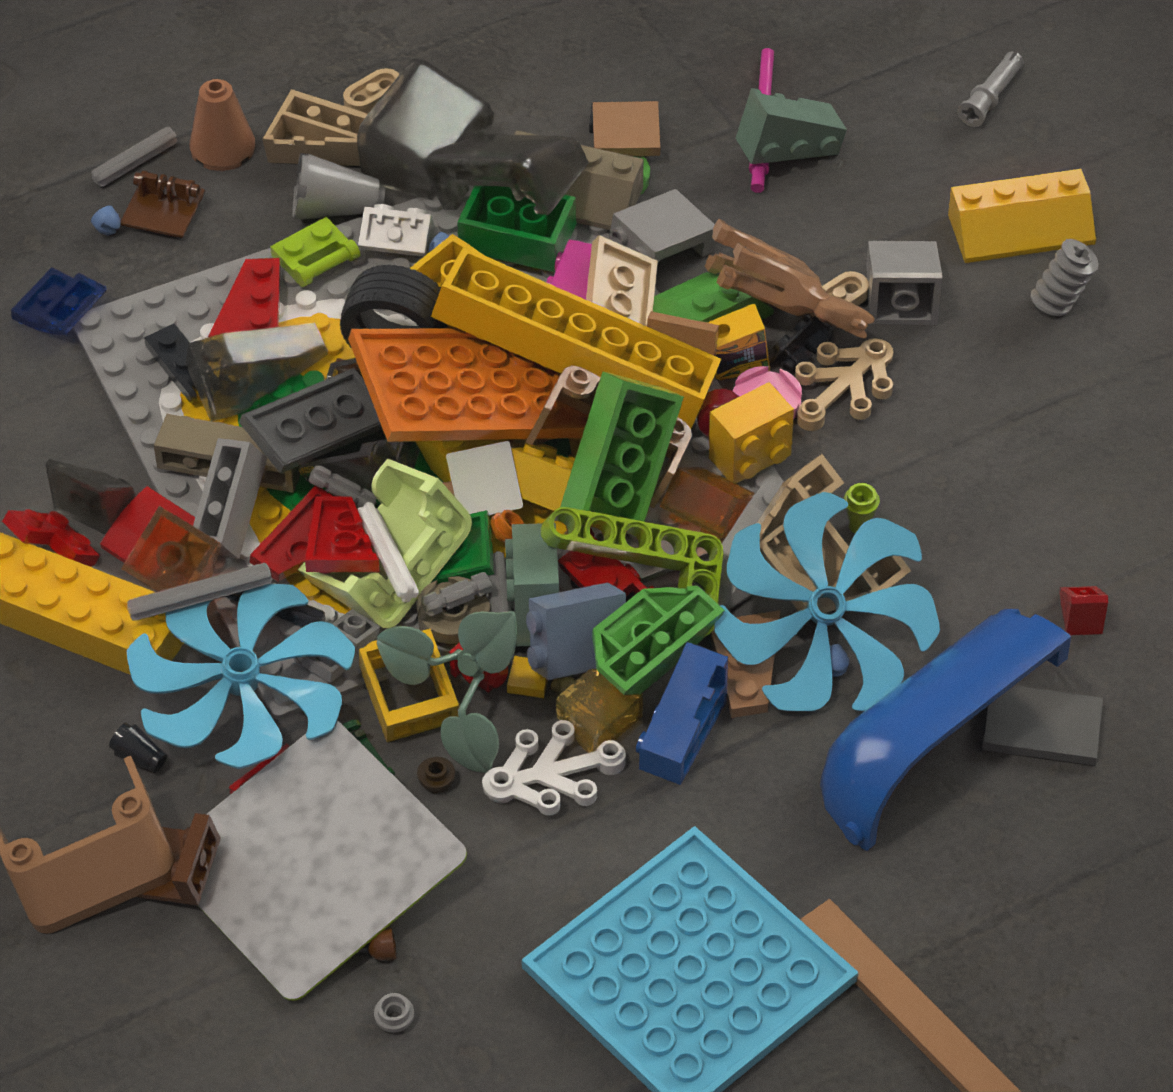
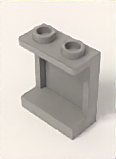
(663, 227)

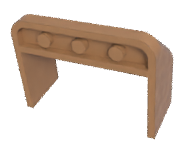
(578, 388)
(94, 870)

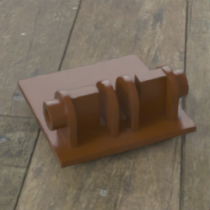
(162, 204)

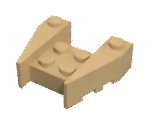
(810, 480)

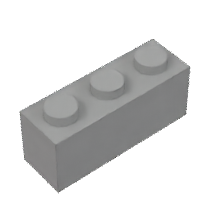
(230, 494)

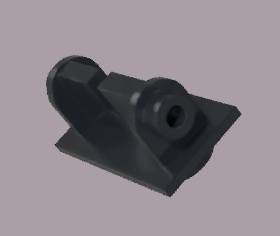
(792, 350)

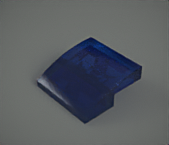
(57, 302)

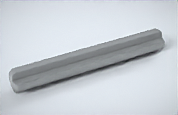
(199, 591)

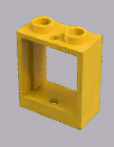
(415, 717)

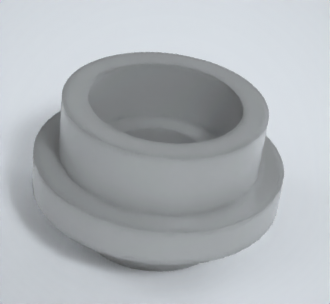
(394, 1003)

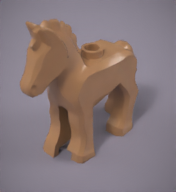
(780, 281)

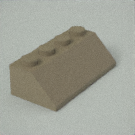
(605, 185)

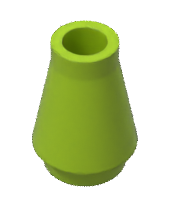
(862, 504)

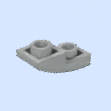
(358, 630)

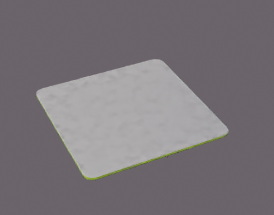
(320, 859)

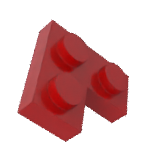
(53, 531)

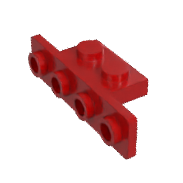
(594, 570)

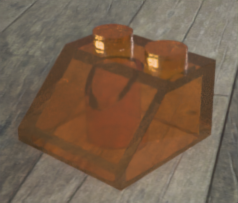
(705, 500)
(172, 553)

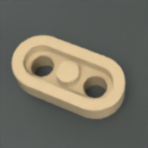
(368, 91)
(848, 283)

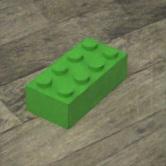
(622, 448)

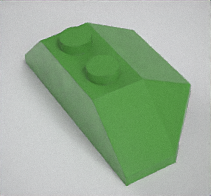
(705, 300)
(649, 635)

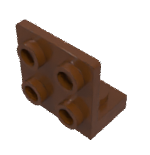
(194, 857)

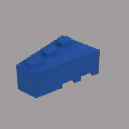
(684, 714)

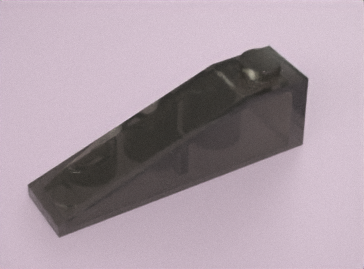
(246, 365)

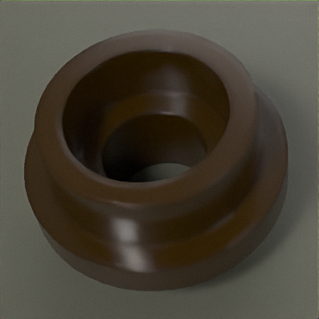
(436, 782)

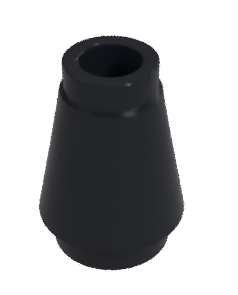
(133, 742)

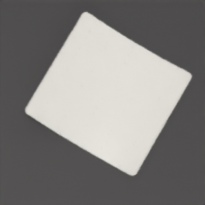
(485, 478)

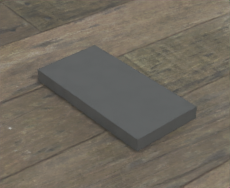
(313, 421)

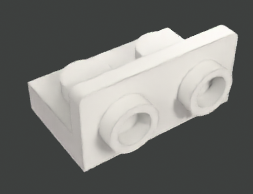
(395, 230)

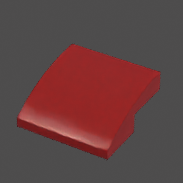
(134, 519)

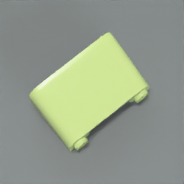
(427, 530)

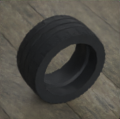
(389, 289)

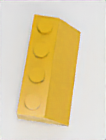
(1021, 215)

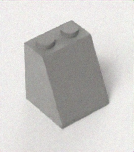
(904, 282)

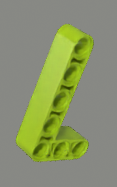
(649, 550)

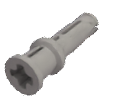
(985, 96)

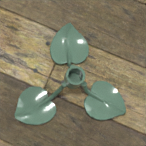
(487, 646)

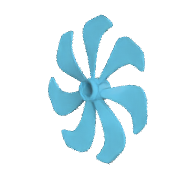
(804, 532)
(260, 734)

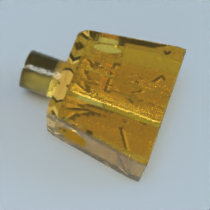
(595, 708)

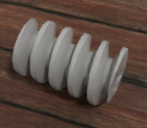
(1065, 278)

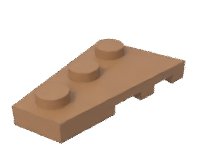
(746, 681)

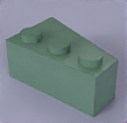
(788, 129)
(529, 572)

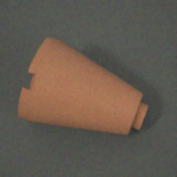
(220, 128)

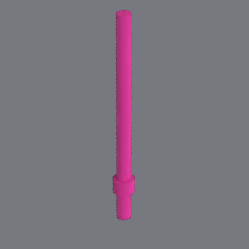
(765, 85)

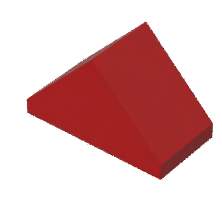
(1083, 609)

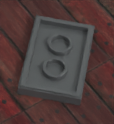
(1044, 725)

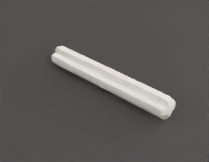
(388, 553)

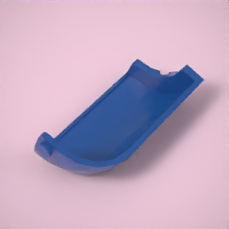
(925, 710)

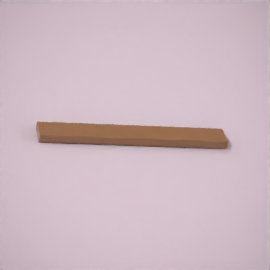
(907, 1004)

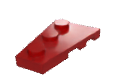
(252, 299)
(338, 538)

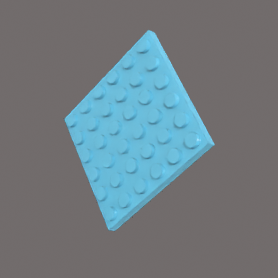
(689, 969)

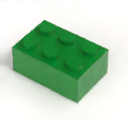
(512, 230)

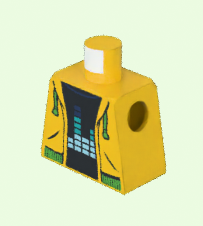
(740, 342)

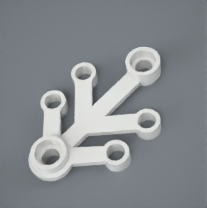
(551, 772)

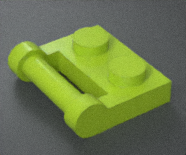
(314, 251)

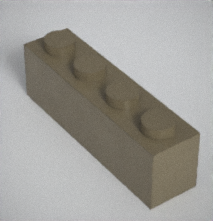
(189, 445)

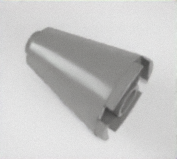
(332, 190)

